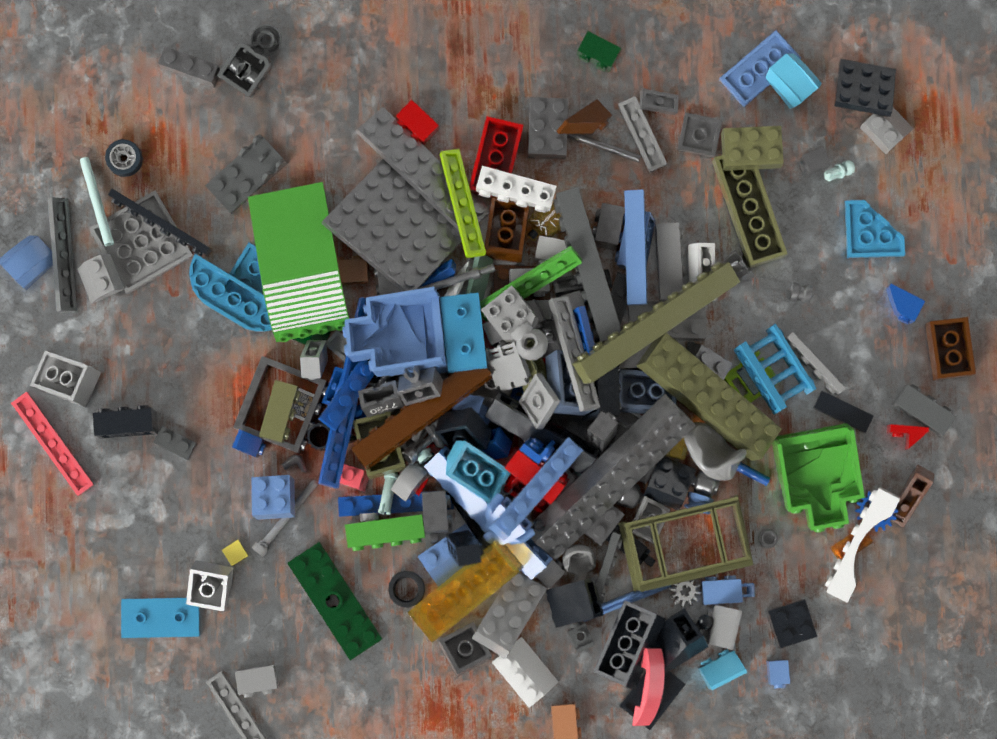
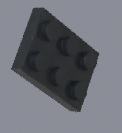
(671, 689)

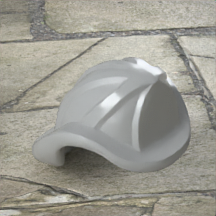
(712, 452)

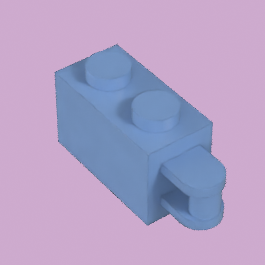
(724, 591)

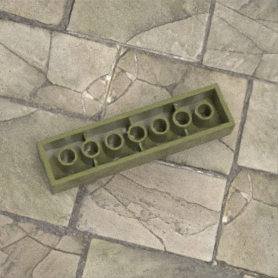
(709, 396)

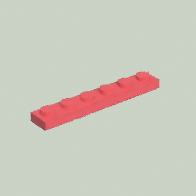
(52, 443)

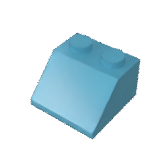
(722, 669)

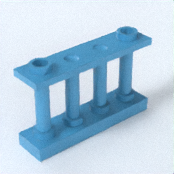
(761, 380)

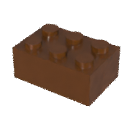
(506, 231)
(950, 348)

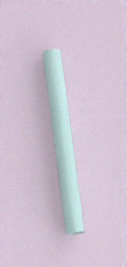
(96, 201)

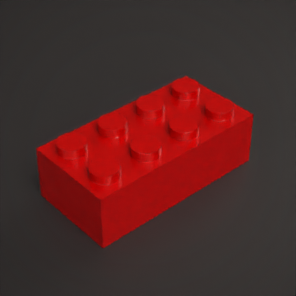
(497, 148)

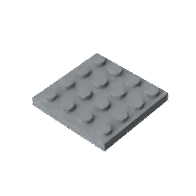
(139, 249)

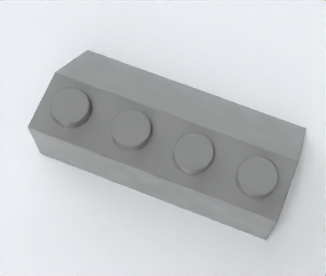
(688, 330)

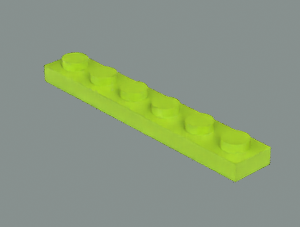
(462, 203)

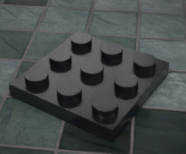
(865, 87)

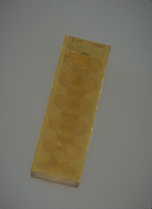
(465, 591)

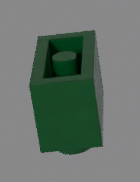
(598, 51)

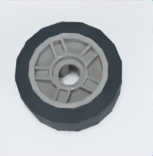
(114, 160)

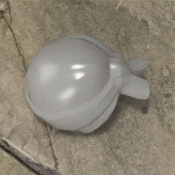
(579, 561)

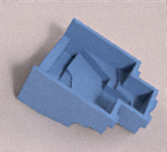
(398, 333)

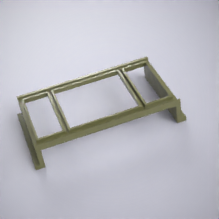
(665, 579)

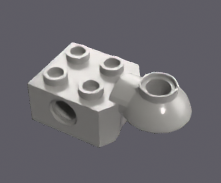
(516, 322)

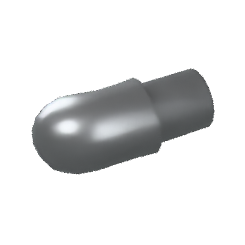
(295, 459)

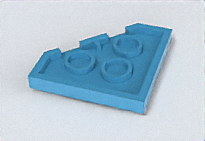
(870, 233)

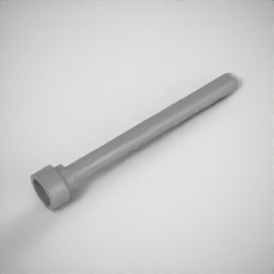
(262, 546)

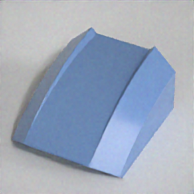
(27, 261)

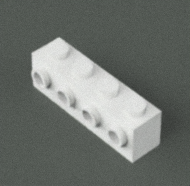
(515, 188)

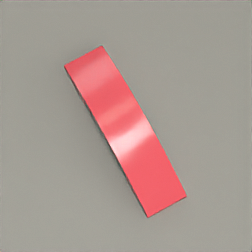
(653, 687)

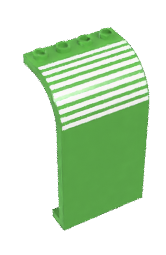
(297, 262)

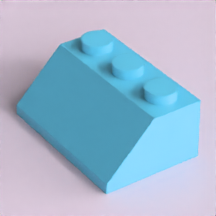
(475, 470)

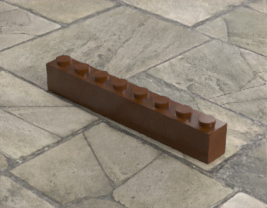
(417, 416)

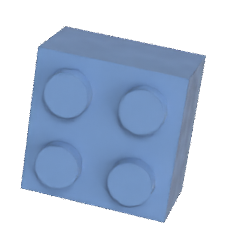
(273, 497)

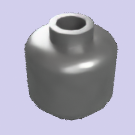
(704, 484)
(631, 497)

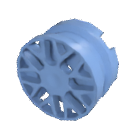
(696, 499)

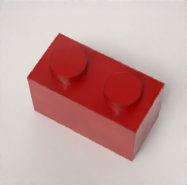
(417, 122)

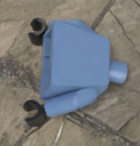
(520, 534)

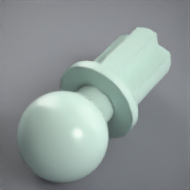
(840, 170)

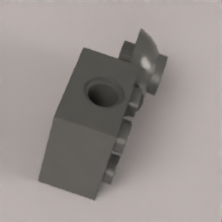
(250, 63)

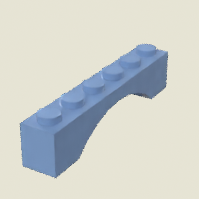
(536, 489)

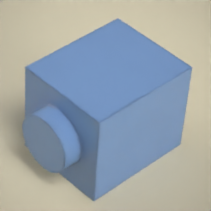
(778, 673)

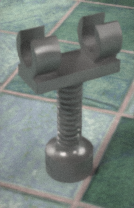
(410, 455)

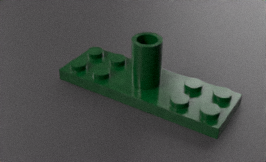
(348, 619)

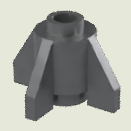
(739, 265)

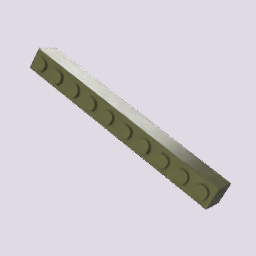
(656, 322)

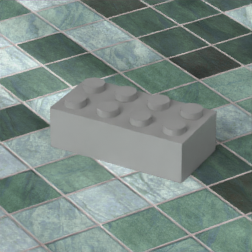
(509, 614)

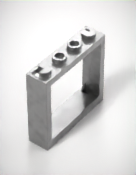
(253, 390)

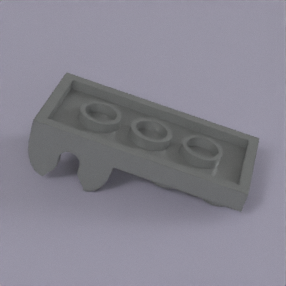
(246, 174)

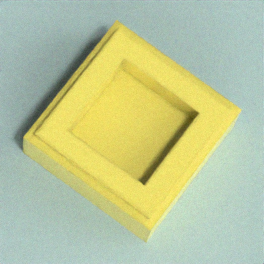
(235, 553)

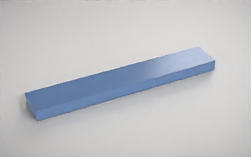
(635, 247)

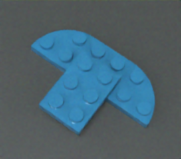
(233, 294)

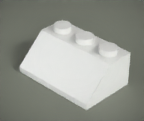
(525, 672)

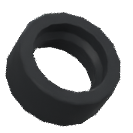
(406, 574)

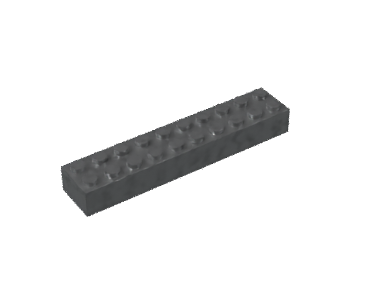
(611, 476)

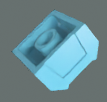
(792, 80)

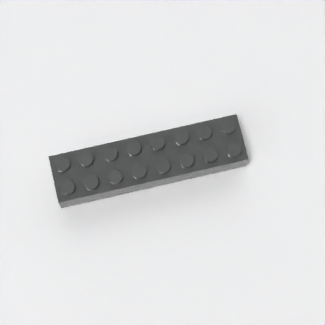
(590, 271)

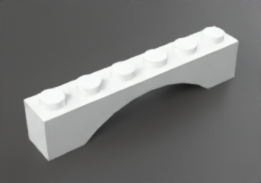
(844, 580)

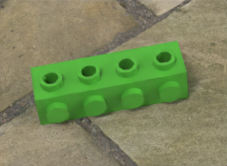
(385, 531)

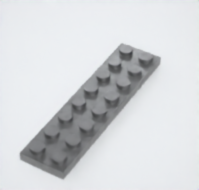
(413, 163)

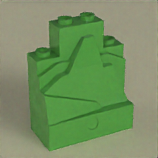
(819, 474)

